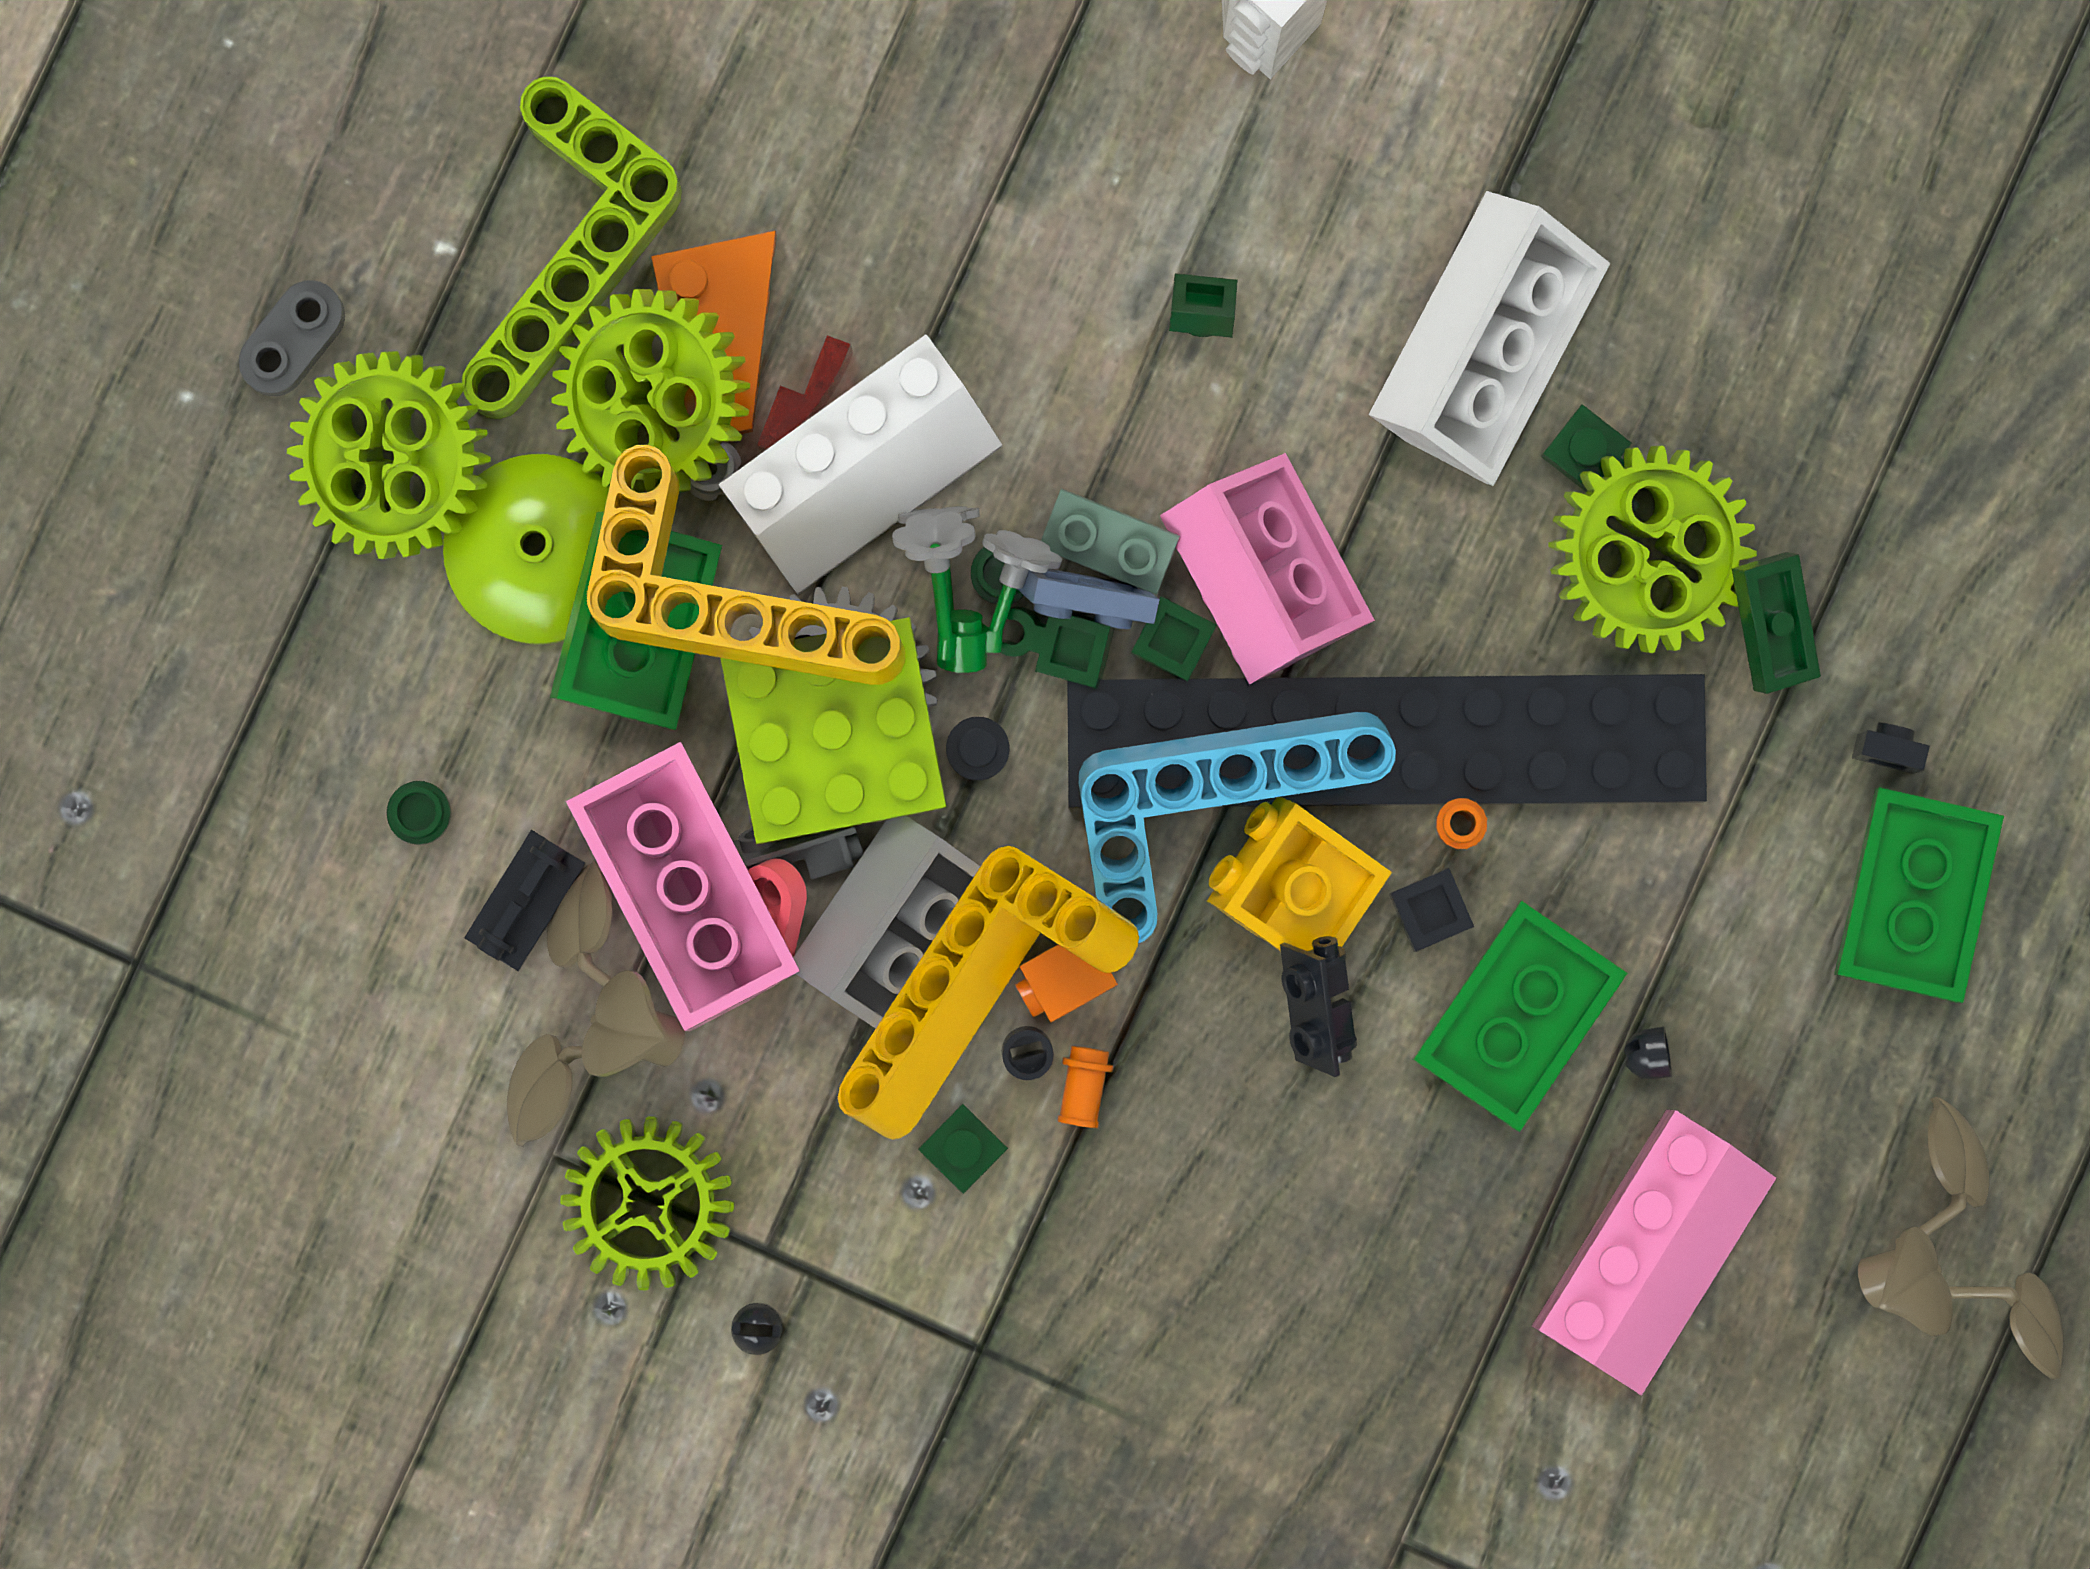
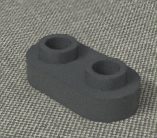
(296, 341)

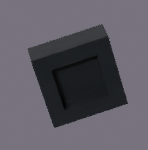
(1891, 748)
(1431, 910)

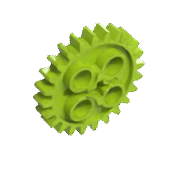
(651, 390)
(442, 457)
(1680, 500)

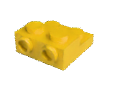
(1295, 879)

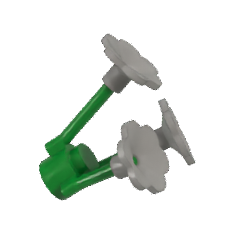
(940, 535)

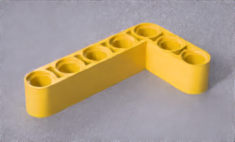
(717, 605)
(964, 976)

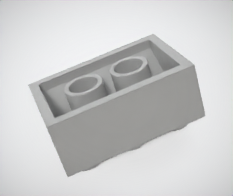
(884, 918)

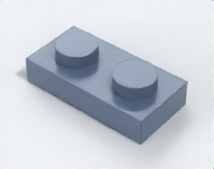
(1110, 600)

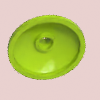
(486, 562)

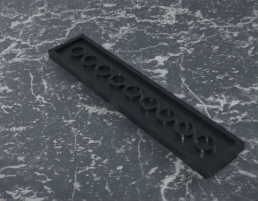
(1451, 734)

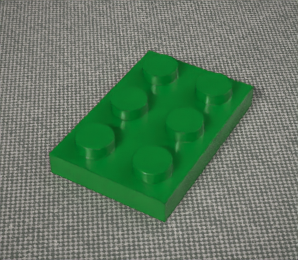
(623, 675)
(1919, 895)
(1519, 1016)

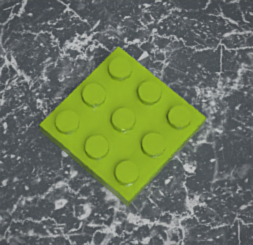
(833, 748)

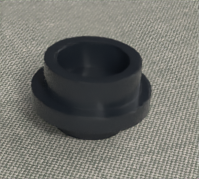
(977, 748)

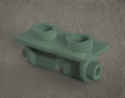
(1109, 541)

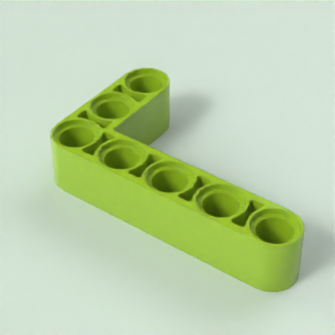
(579, 252)

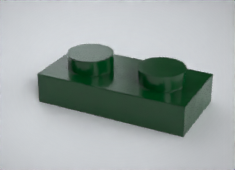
(1776, 622)

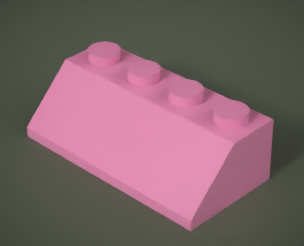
(683, 887)
(1654, 1251)

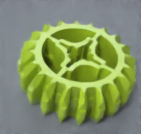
(601, 1233)

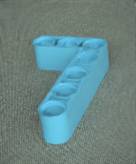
(1208, 788)

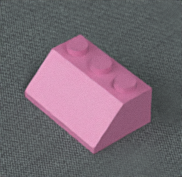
(1267, 567)

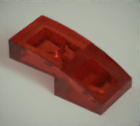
(793, 408)

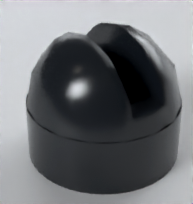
(1649, 1054)
(1032, 1063)
(757, 1315)

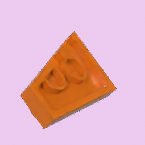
(735, 284)

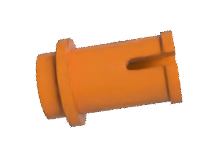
(1472, 812)
(1084, 1086)

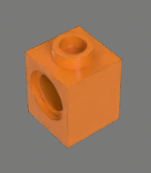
(1060, 983)

